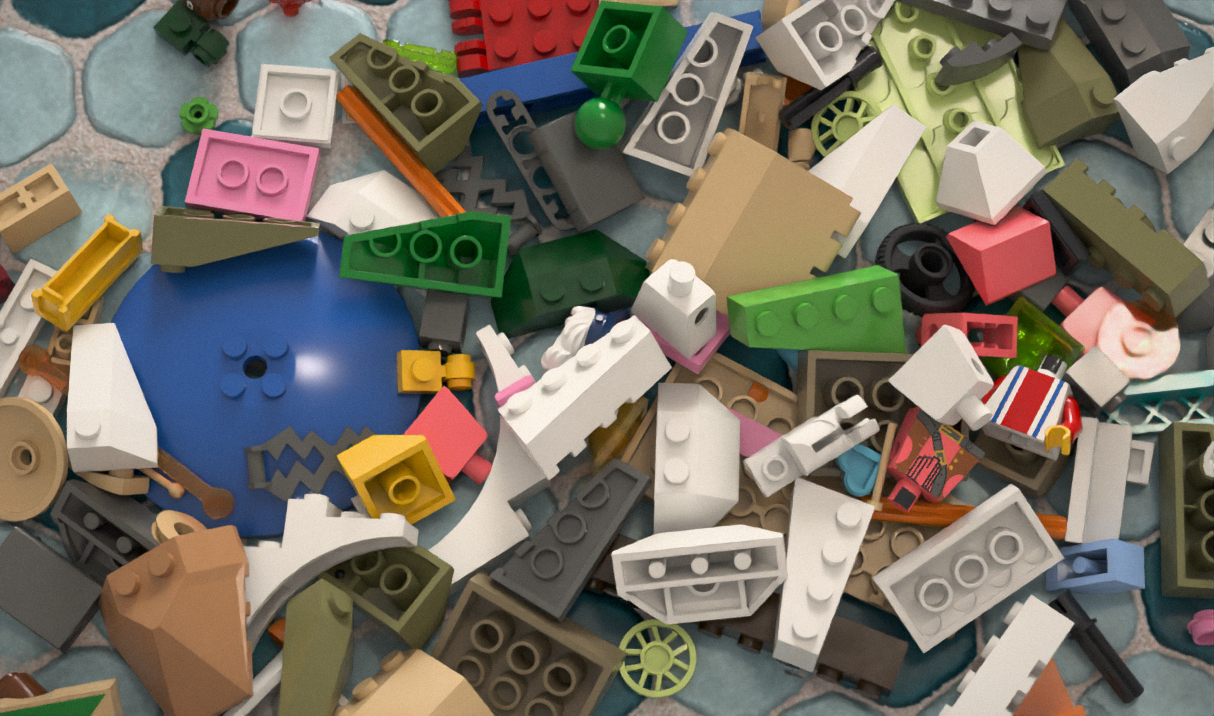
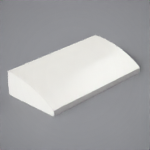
(968, 567)

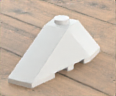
(822, 38)
(1170, 111)
(869, 165)

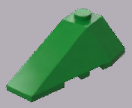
(440, 254)

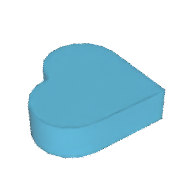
(858, 469)

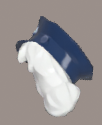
(581, 329)

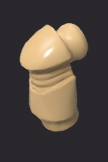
(801, 147)

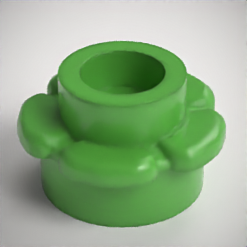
(206, 121)

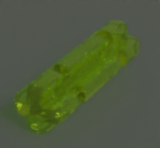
(443, 61)

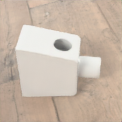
(678, 307)
(947, 380)

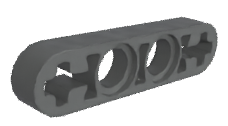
(527, 163)

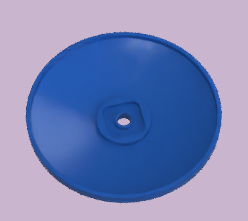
(326, 358)

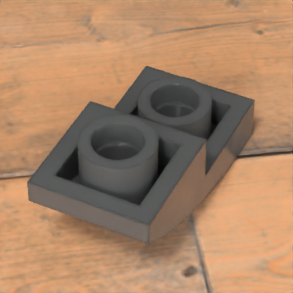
(976, 62)

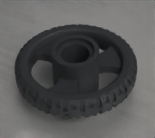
(925, 270)

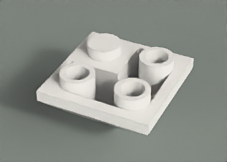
(986, 173)

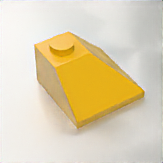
(396, 476)

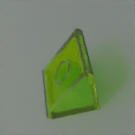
(1035, 339)

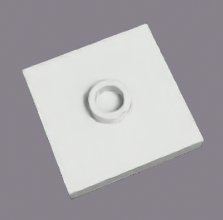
(296, 105)

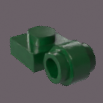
(186, 29)

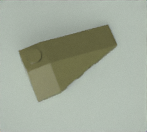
(195, 238)

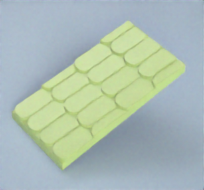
(911, 49)

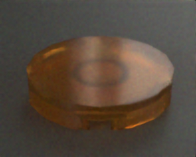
(1139, 340)

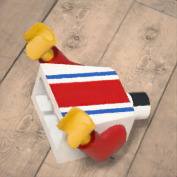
(1034, 409)

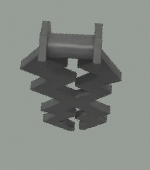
(476, 185)
(284, 487)

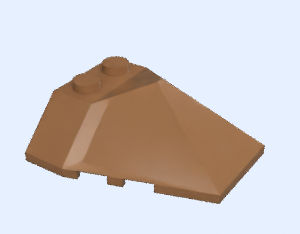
(183, 621)

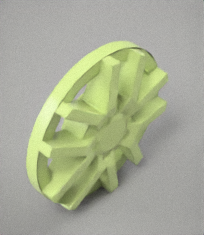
(845, 123)
(658, 659)

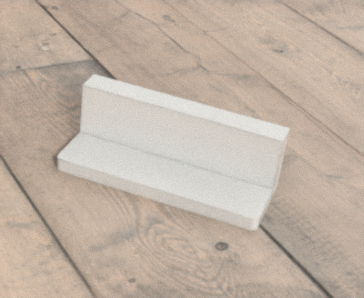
(1098, 482)

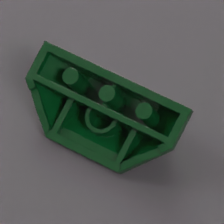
(564, 274)

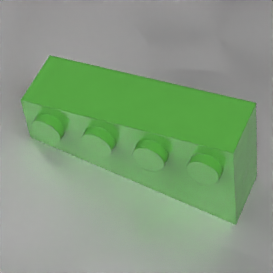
(826, 313)

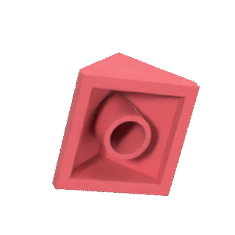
(1005, 255)

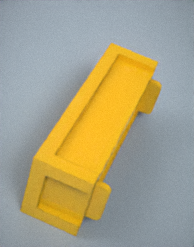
(87, 274)

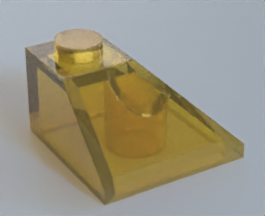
(610, 442)

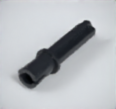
(815, 99)
(1098, 648)

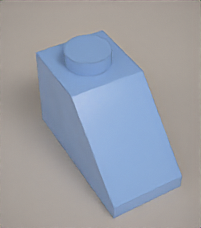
(1098, 568)

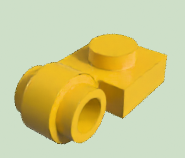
(423, 374)

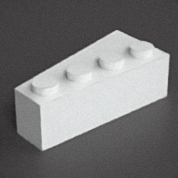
(692, 101)
(584, 394)
(820, 553)
(1012, 661)

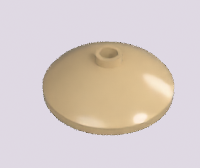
(27, 485)

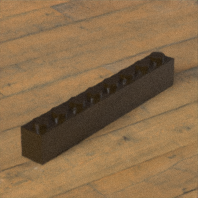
(848, 653)

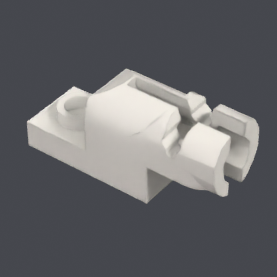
(809, 446)

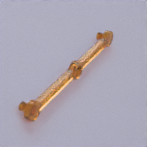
(216, 502)

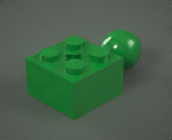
(622, 57)

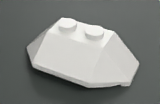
(369, 205)
(694, 459)
(701, 572)

